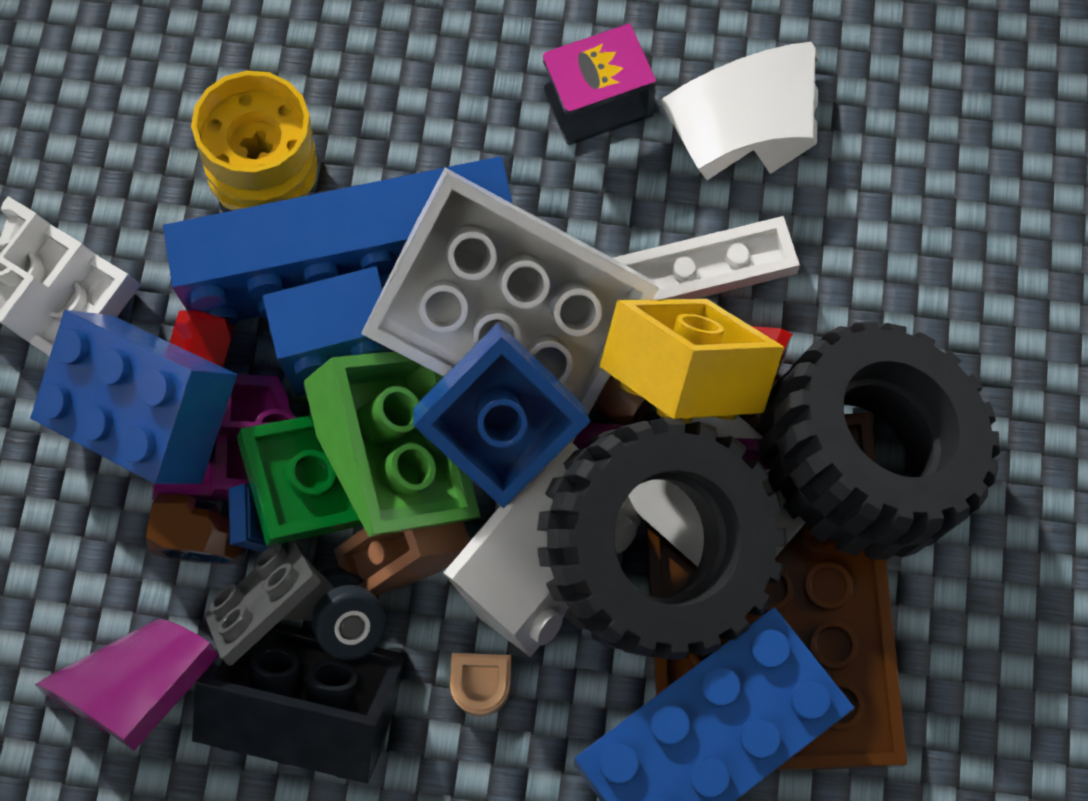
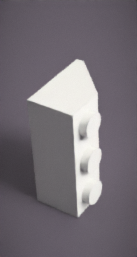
(502, 570)

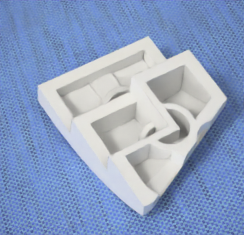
(748, 106)
(51, 273)

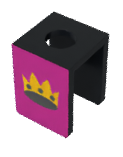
(599, 84)

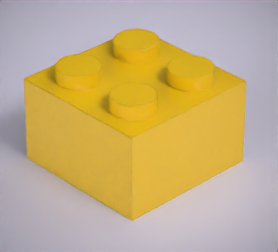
(690, 358)

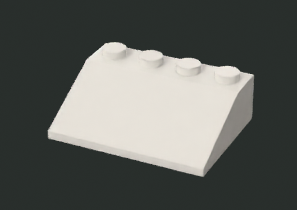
(493, 263)

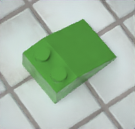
(382, 461)

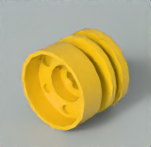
(255, 140)

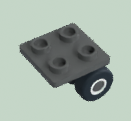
(290, 587)

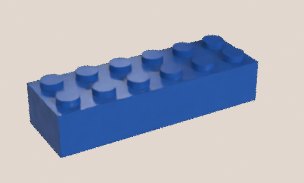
(238, 255)

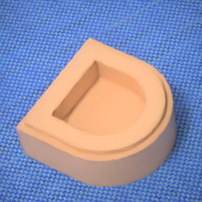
(480, 682)

